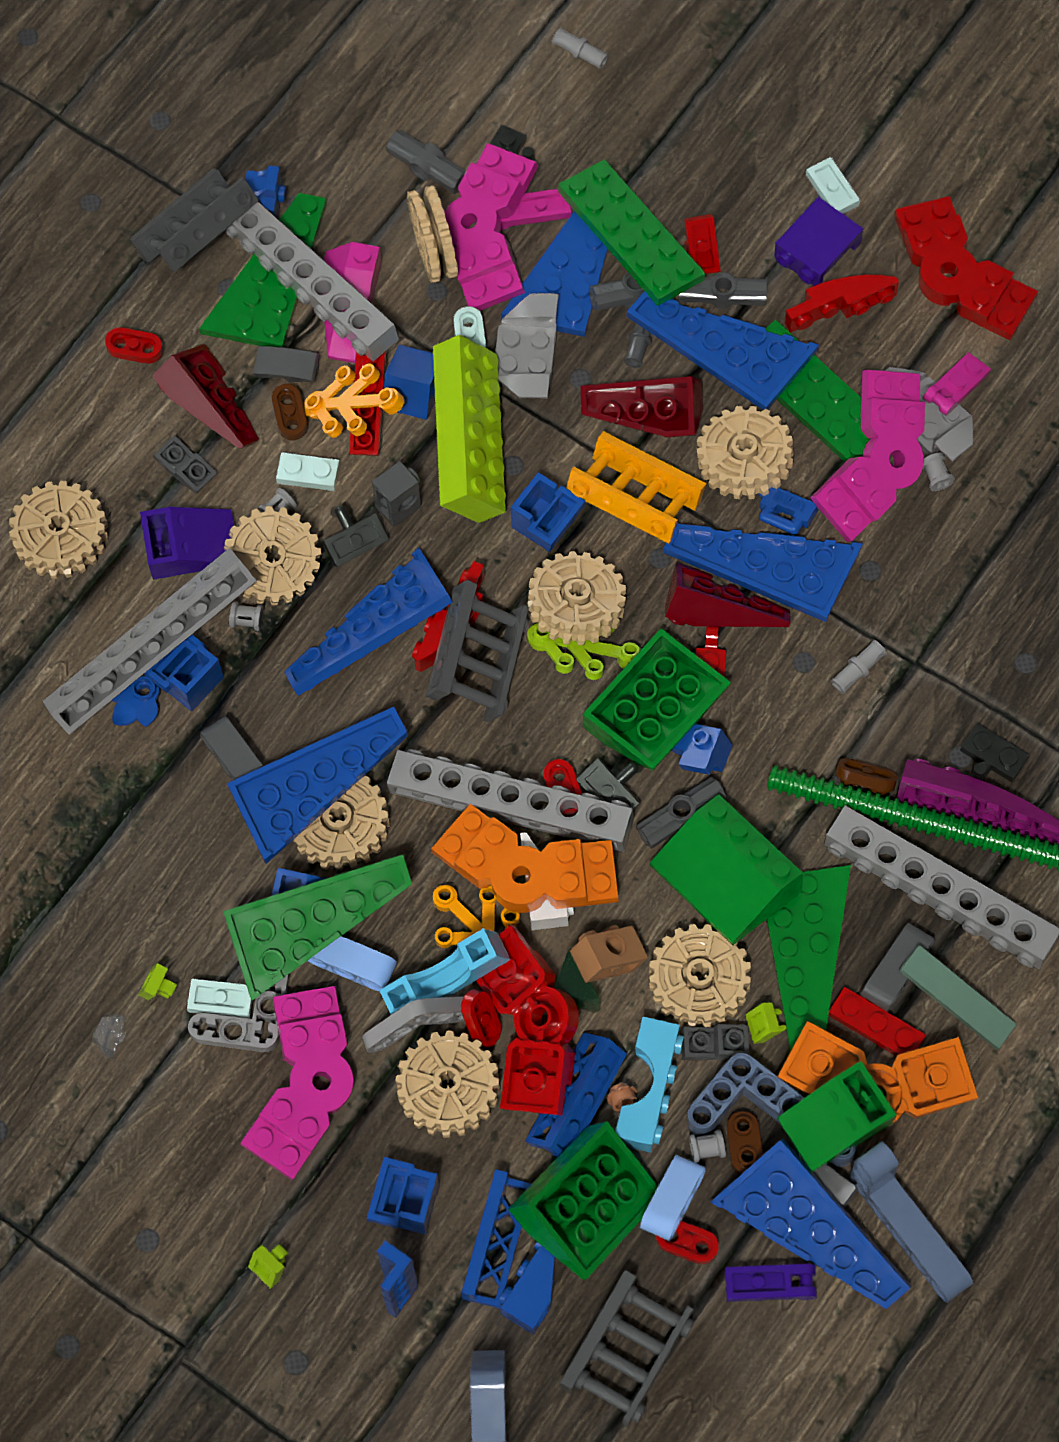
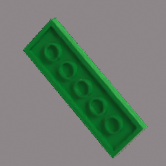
(631, 232)
(825, 405)

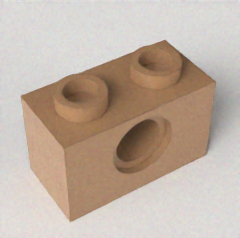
(608, 953)

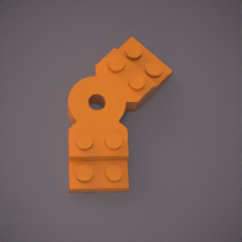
(562, 873)
(914, 1085)

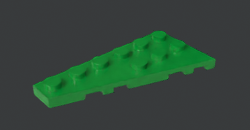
(256, 304)
(293, 926)
(806, 946)

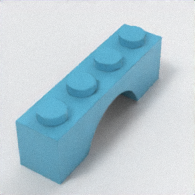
(469, 962)
(656, 1047)

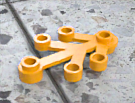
(321, 402)
(466, 917)

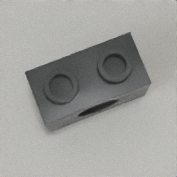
(397, 493)

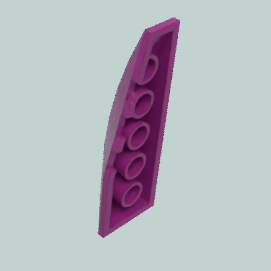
(973, 799)

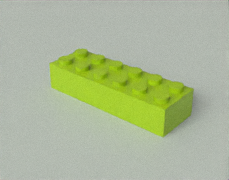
(469, 429)

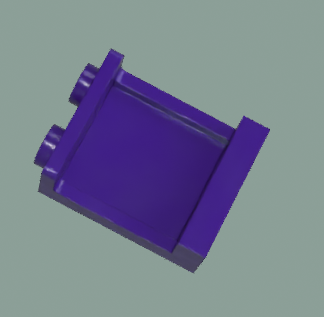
(817, 241)

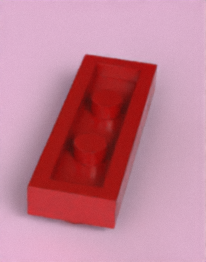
(875, 1023)

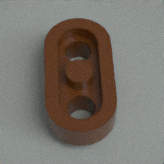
(291, 413)
(867, 775)
(743, 1141)

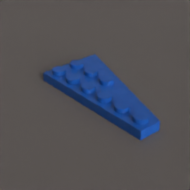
(568, 269)
(731, 350)
(778, 566)
(374, 621)
(298, 788)
(800, 1214)

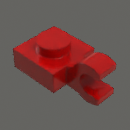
(710, 654)

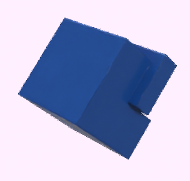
(413, 377)
(545, 511)
(187, 672)
(403, 1196)

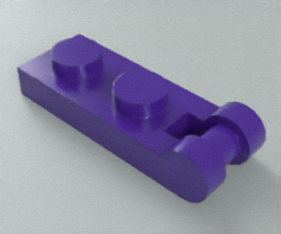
(769, 1282)

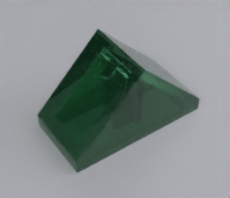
(572, 982)

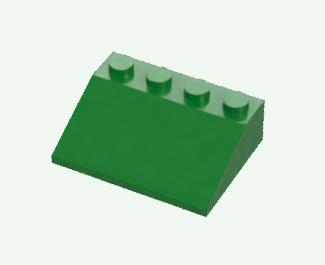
(654, 701)
(727, 870)
(586, 1200)

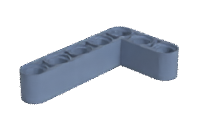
(746, 1086)
(877, 1184)
(488, 1396)

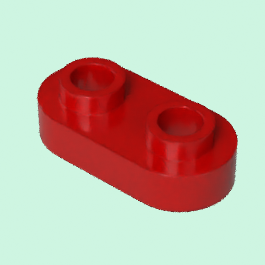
(135, 344)
(562, 767)
(481, 1017)
(685, 1246)

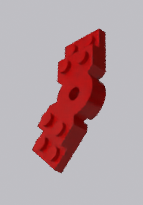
(981, 290)
(540, 1059)

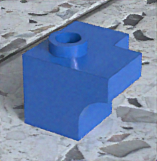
(268, 188)
(703, 749)

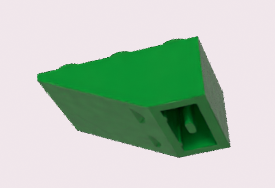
(837, 1117)

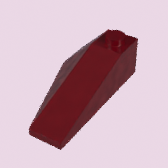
(197, 385)
(654, 406)
(700, 602)

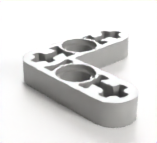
(410, 1017)
(250, 1027)

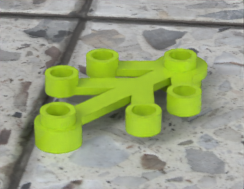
(544, 643)

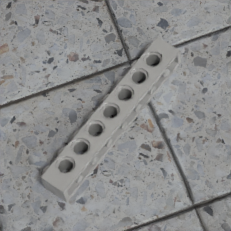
(303, 262)
(149, 641)
(410, 764)
(934, 872)

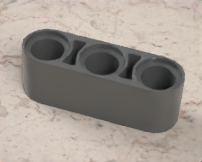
(229, 748)
(887, 982)

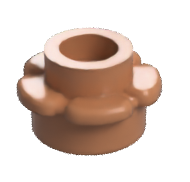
(621, 1095)

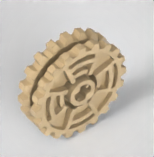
(432, 234)
(745, 452)
(64, 550)
(294, 553)
(576, 598)
(351, 839)
(681, 992)
(450, 1108)

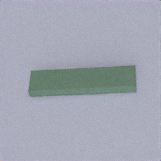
(957, 997)

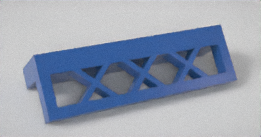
(582, 1096)
(484, 1240)
(399, 1278)

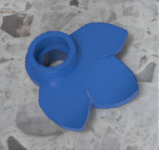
(133, 706)

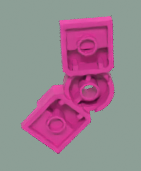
(482, 253)
(868, 484)
(298, 1114)

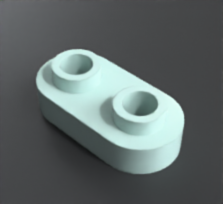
(476, 331)

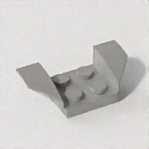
(527, 346)
(947, 433)

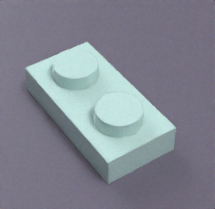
(832, 186)
(307, 471)
(219, 998)

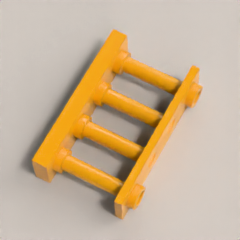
(644, 469)

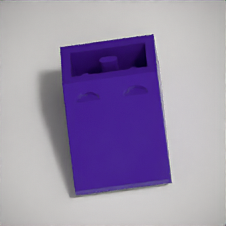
(184, 538)

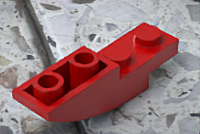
(849, 294)
(369, 442)
(425, 651)

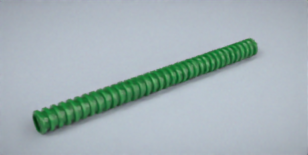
(914, 817)

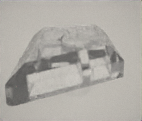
(109, 1033)

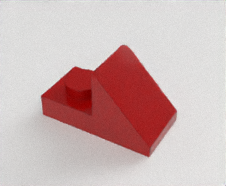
(702, 242)

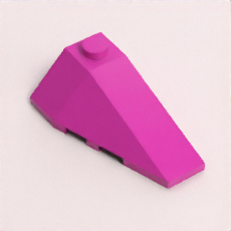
(360, 267)

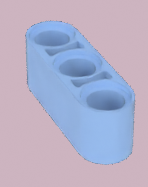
(356, 963)
(672, 1197)

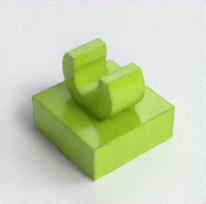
(157, 984)
(764, 1022)
(268, 1265)

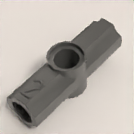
(425, 161)
(740, 291)
(615, 293)
(665, 823)

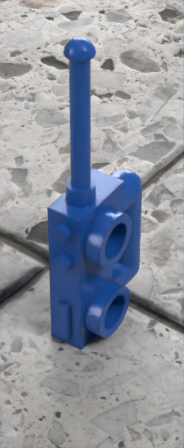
(783, 501)

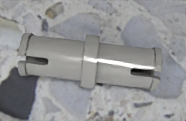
(580, 48)
(858, 667)

